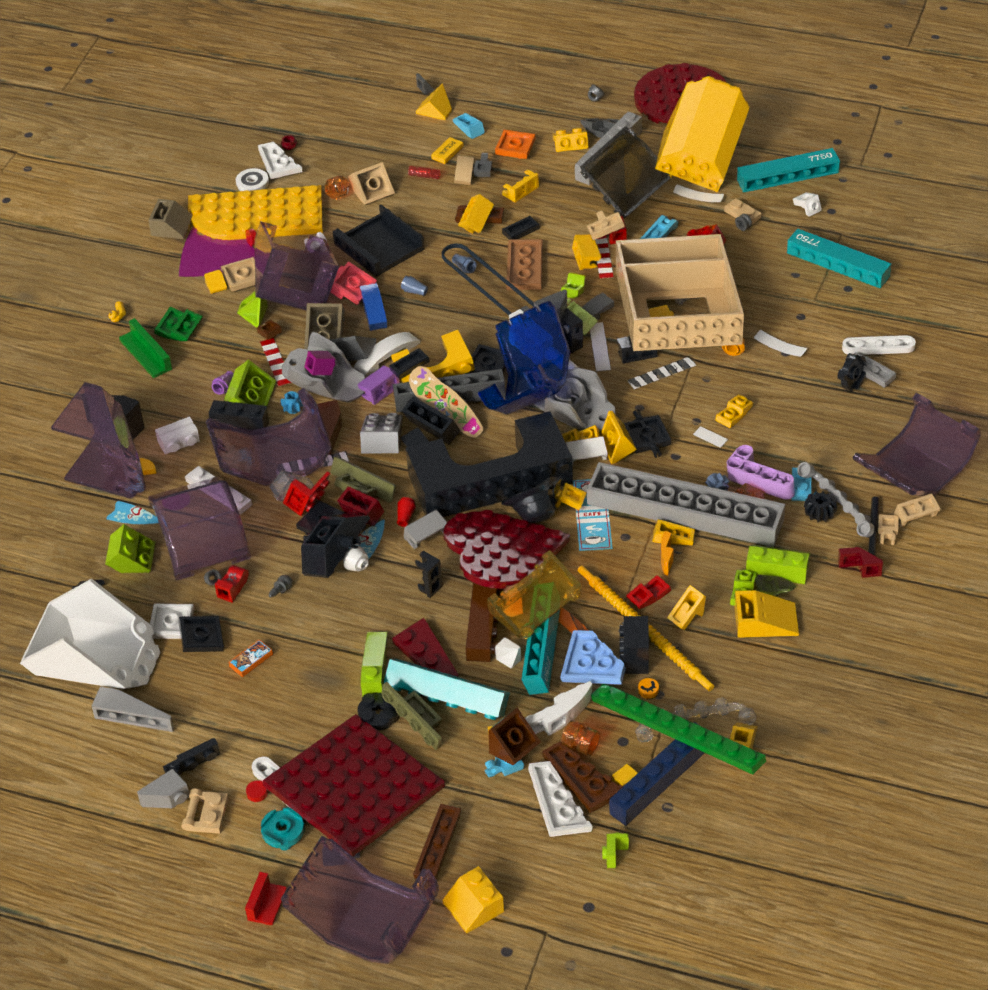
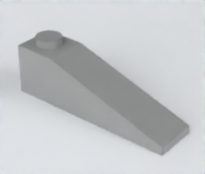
(122, 708)

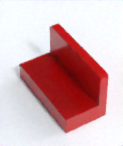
(264, 900)

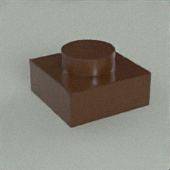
(269, 329)

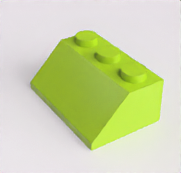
(250, 385)
(778, 562)

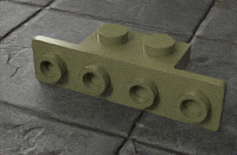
(361, 480)
(416, 712)

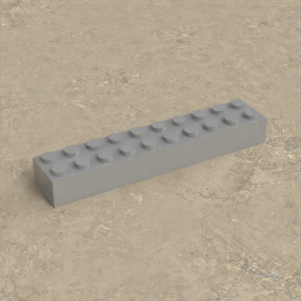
(686, 504)

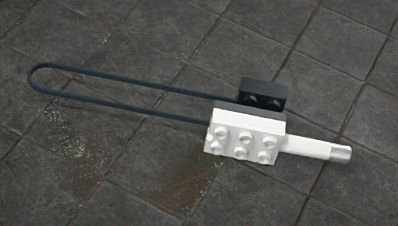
(571, 324)

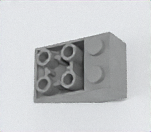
(381, 433)

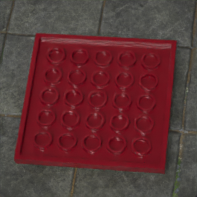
(353, 784)

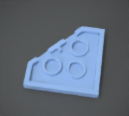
(591, 661)

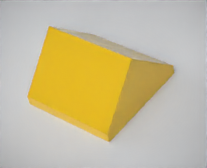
(616, 438)

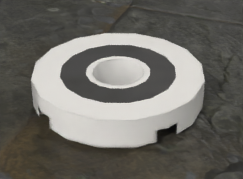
(257, 175)

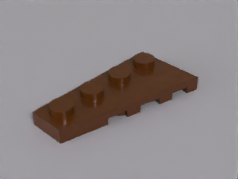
(581, 777)

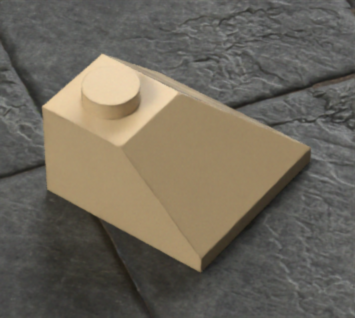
(371, 183)

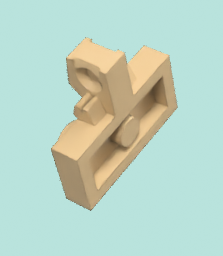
(605, 225)

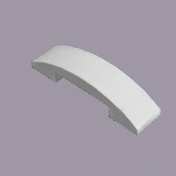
(384, 350)

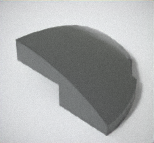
(598, 126)

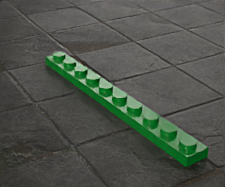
(679, 728)

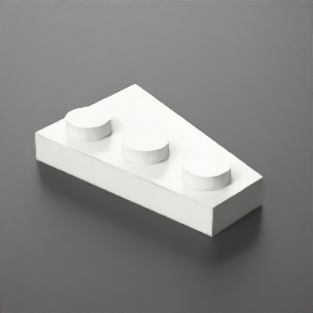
(276, 161)

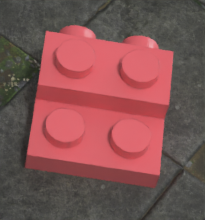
(348, 282)

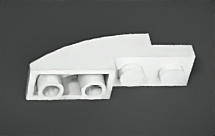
(565, 708)

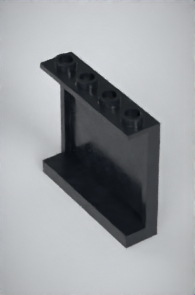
(380, 242)

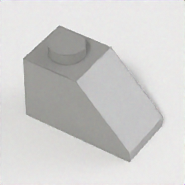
(164, 792)

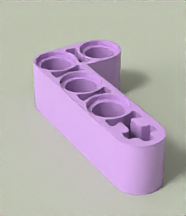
(744, 470)

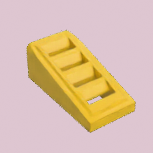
(662, 526)

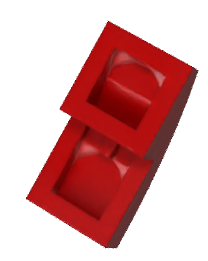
(650, 593)

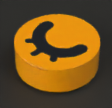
(648, 688)

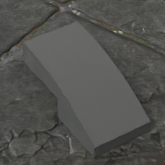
(598, 305)

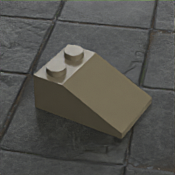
(325, 320)

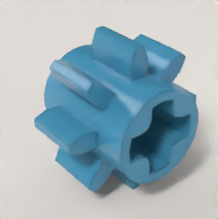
(291, 402)

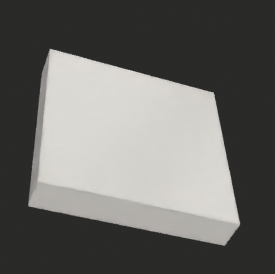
(166, 618)

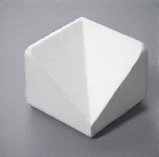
(508, 652)

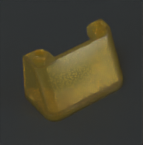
(535, 597)

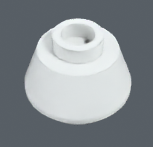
(356, 559)

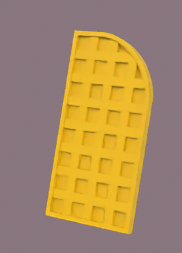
(232, 213)

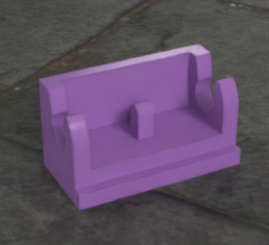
(378, 384)

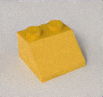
(474, 900)

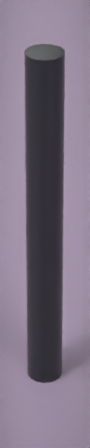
(874, 520)

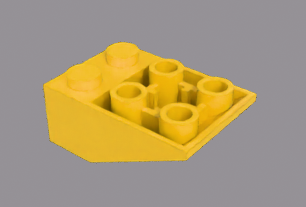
(764, 615)

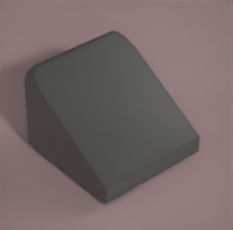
(423, 85)

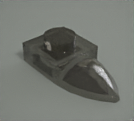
(773, 585)

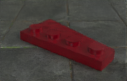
(423, 648)

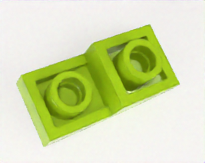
(743, 581)

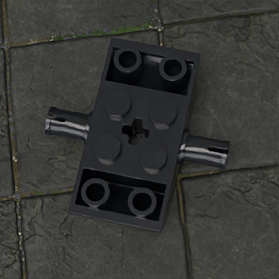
(329, 542)

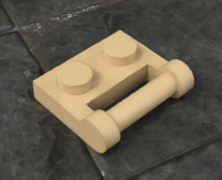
(212, 812)

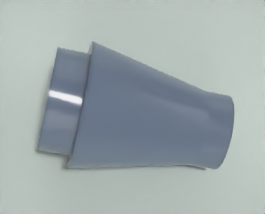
(465, 263)
(413, 286)

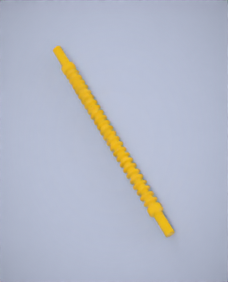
(654, 636)

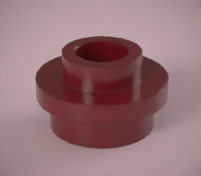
(288, 142)

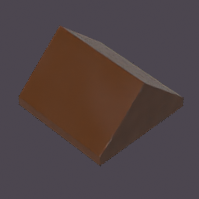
(512, 738)

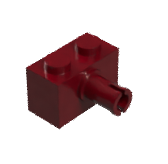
(358, 503)

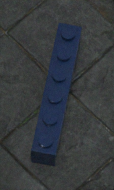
(652, 781)

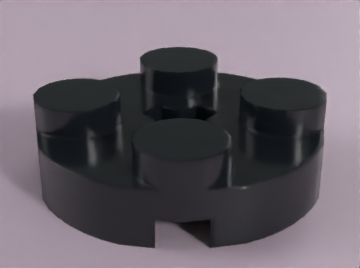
(852, 372)
(367, 711)

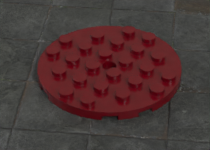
(661, 88)

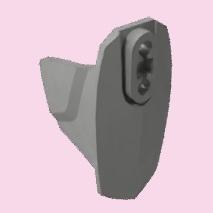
(339, 386)
(580, 401)

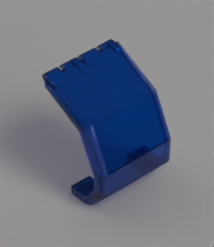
(534, 358)

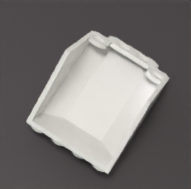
(92, 640)

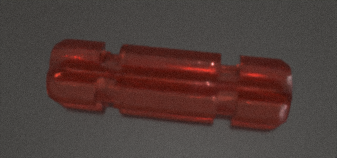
(424, 172)

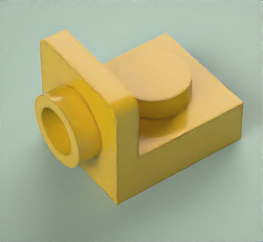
(571, 496)

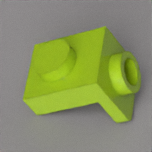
(574, 285)
(615, 842)

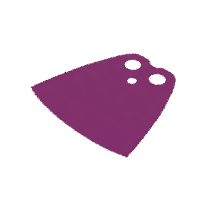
(206, 255)

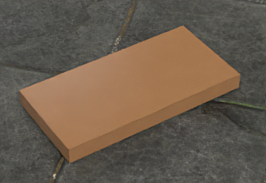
(525, 264)

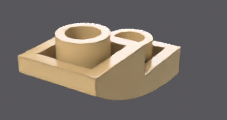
(463, 170)

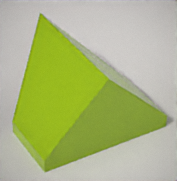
(253, 309)

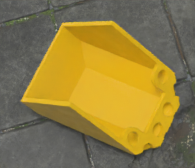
(703, 132)

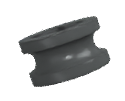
(743, 222)

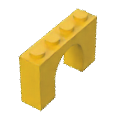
(456, 362)

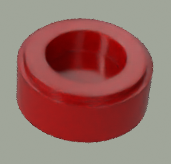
(250, 236)
(256, 791)

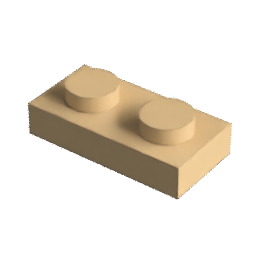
(737, 207)

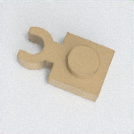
(888, 527)

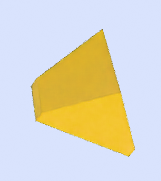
(436, 105)

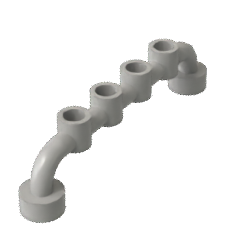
(864, 527)

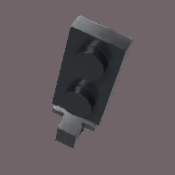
(193, 757)

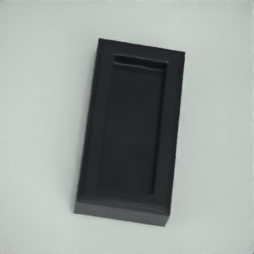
(521, 228)
(408, 363)

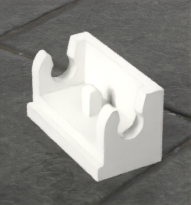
(587, 448)

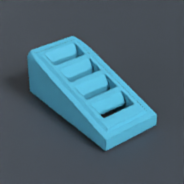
(469, 125)

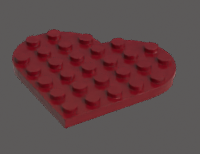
(499, 548)

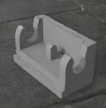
(424, 528)

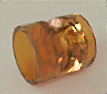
(581, 738)

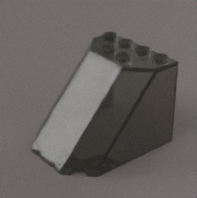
(625, 172)

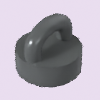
(597, 91)

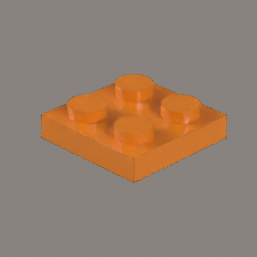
(515, 144)

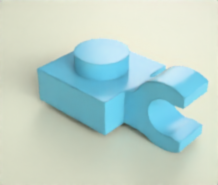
(498, 765)

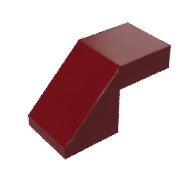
(868, 564)

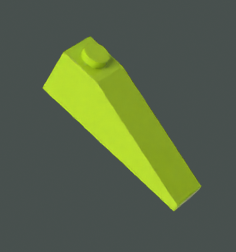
(374, 663)

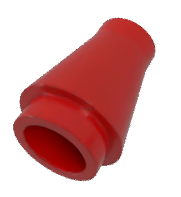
(405, 510)

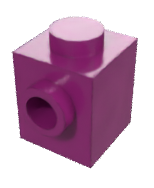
(320, 362)

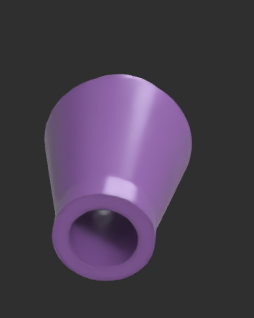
(221, 384)

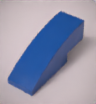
(373, 307)

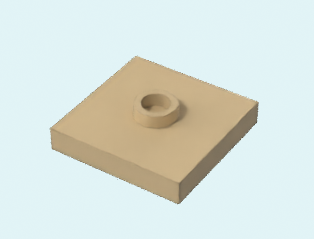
(240, 274)

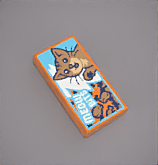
(250, 658)

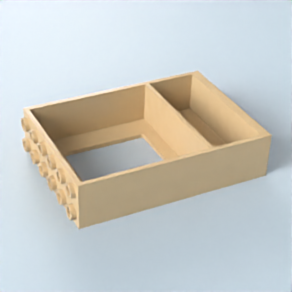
(678, 270)

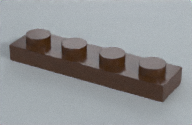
(438, 840)

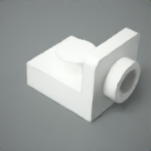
(809, 202)

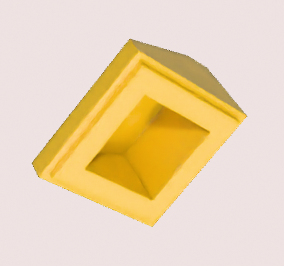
(215, 281)

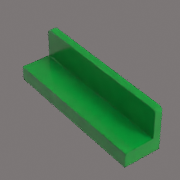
(146, 350)

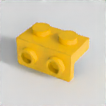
(571, 140)

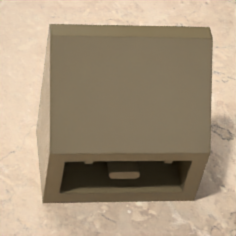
(169, 219)

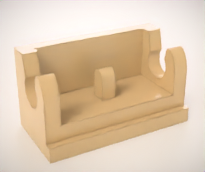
(917, 508)

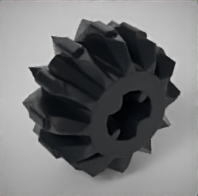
(820, 506)

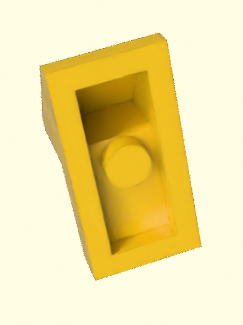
(688, 606)

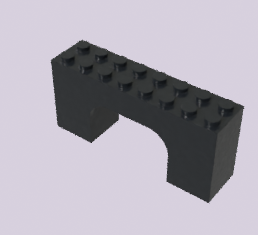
(460, 488)

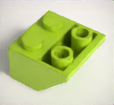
(130, 551)

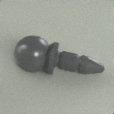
(282, 584)

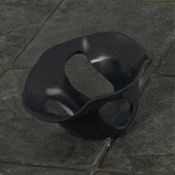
(536, 504)

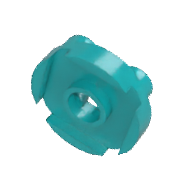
(286, 838)

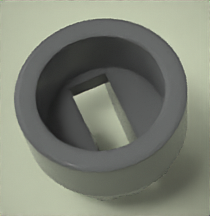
(217, 575)

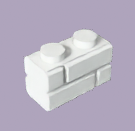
(177, 435)

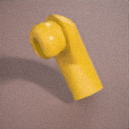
(120, 312)

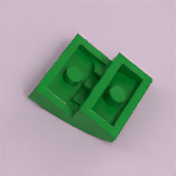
(177, 324)

